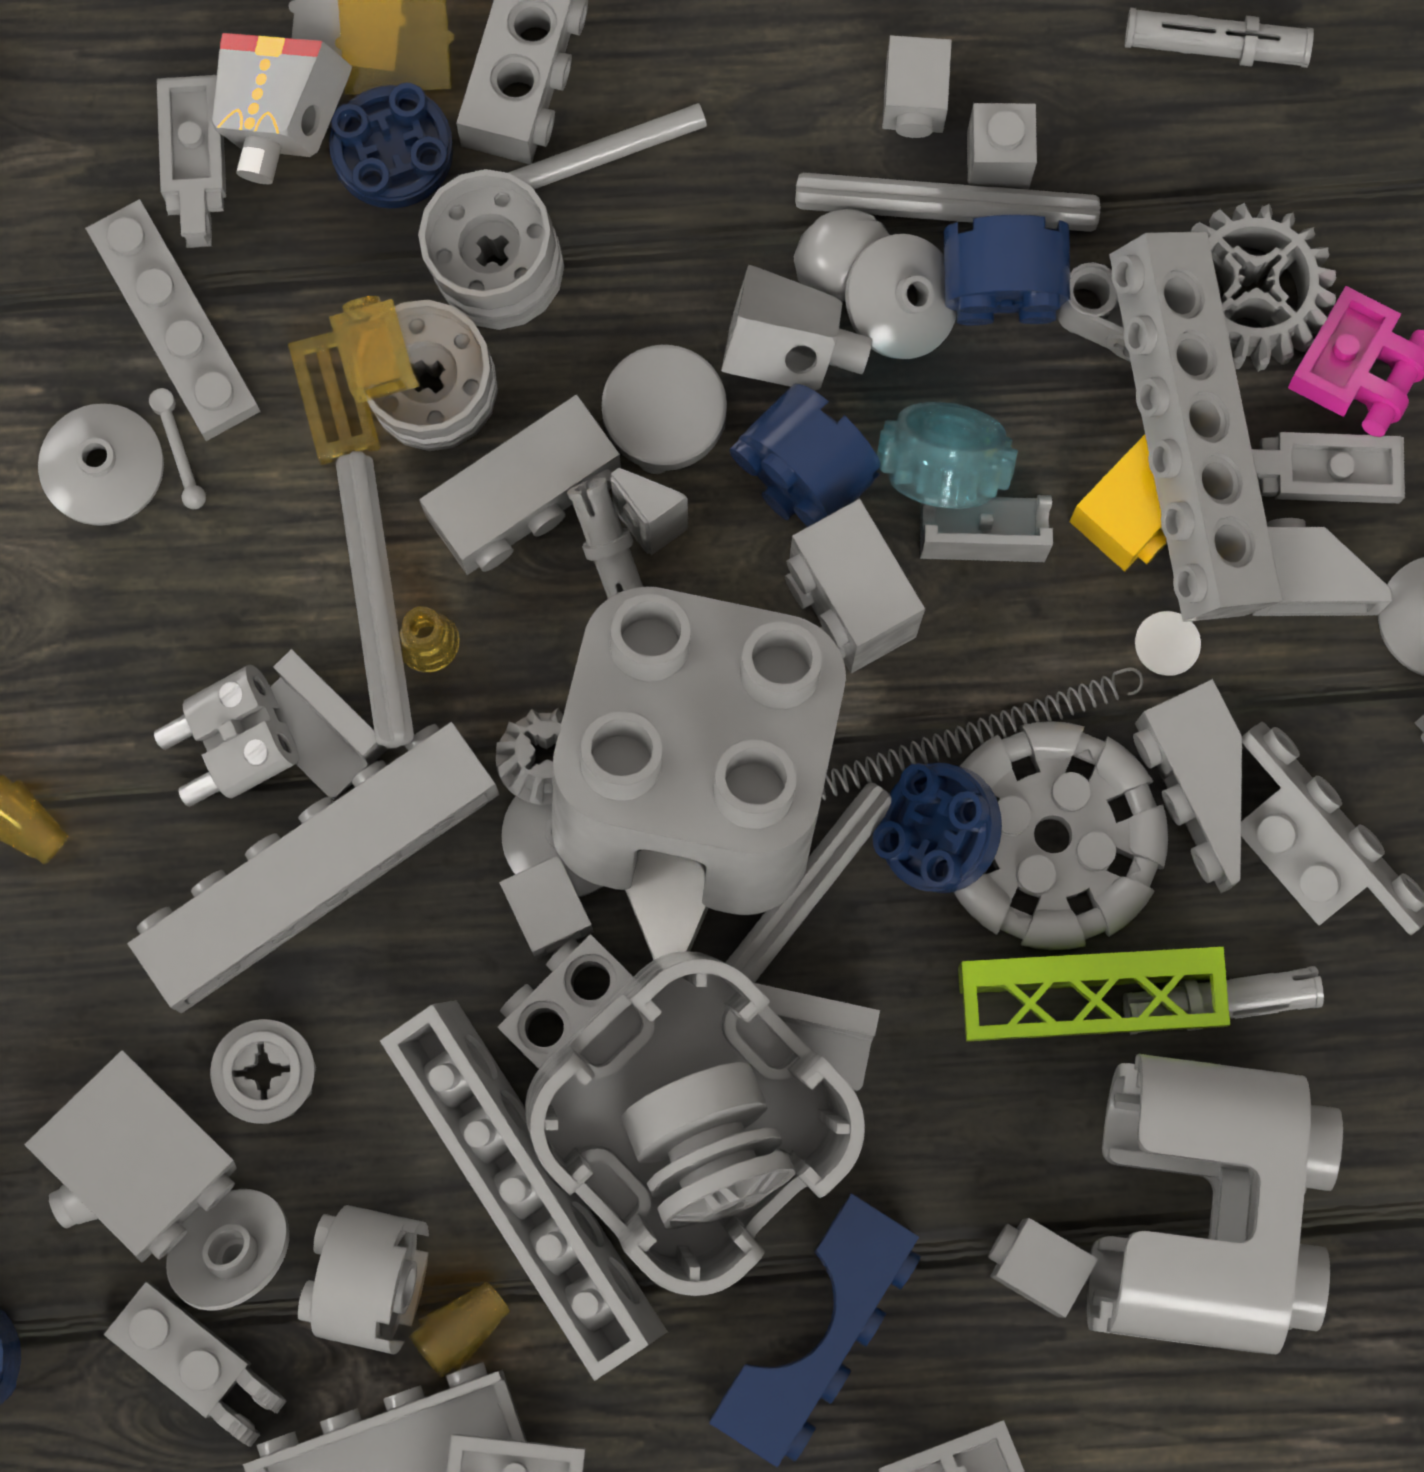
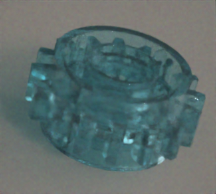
(946, 455)

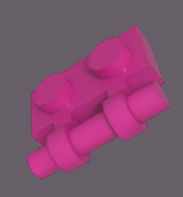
(1344, 353)

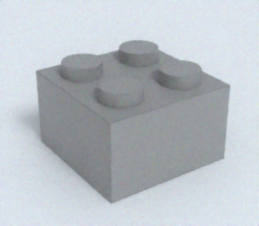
(853, 586)

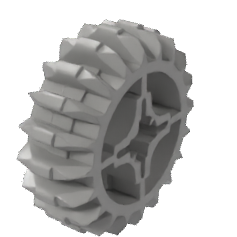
(1268, 306)

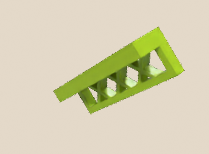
(1094, 970)

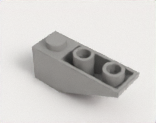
(1201, 764)

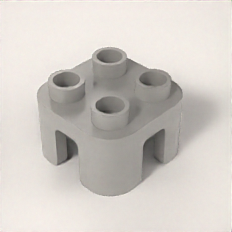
(696, 740)
(658, 1028)
(1260, 1153)

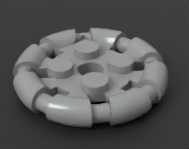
(1092, 836)

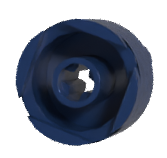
(1007, 268)
(806, 457)

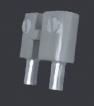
(239, 733)

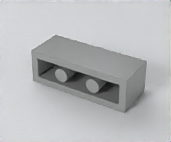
(520, 486)

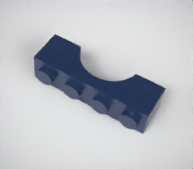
(771, 1404)

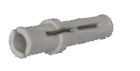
(1220, 37)
(1246, 995)

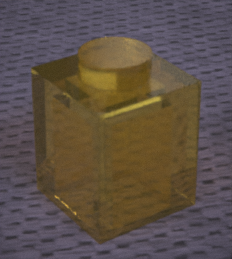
(373, 348)

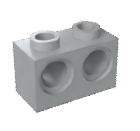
(558, 996)

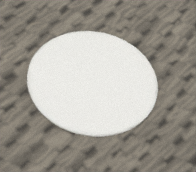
(1167, 643)

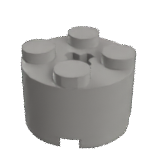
(365, 1278)

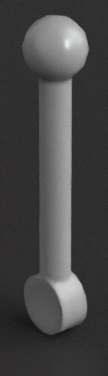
(163, 404)

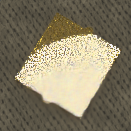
(395, 43)

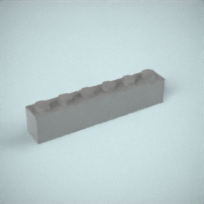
(313, 867)

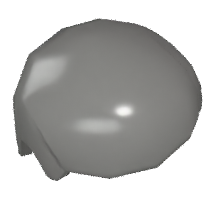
(831, 248)

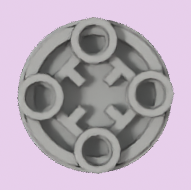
(664, 408)

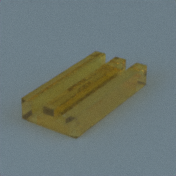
(346, 443)

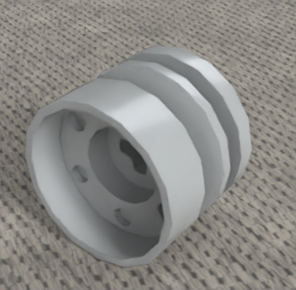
(485, 217)
(448, 347)
(702, 1132)

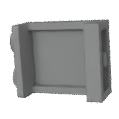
(134, 1158)

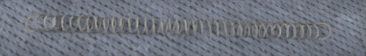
(967, 736)

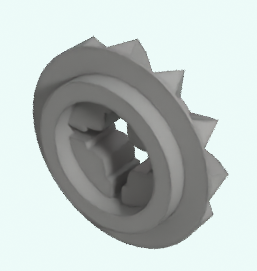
(517, 755)
(241, 1051)

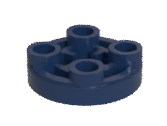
(391, 145)
(939, 827)

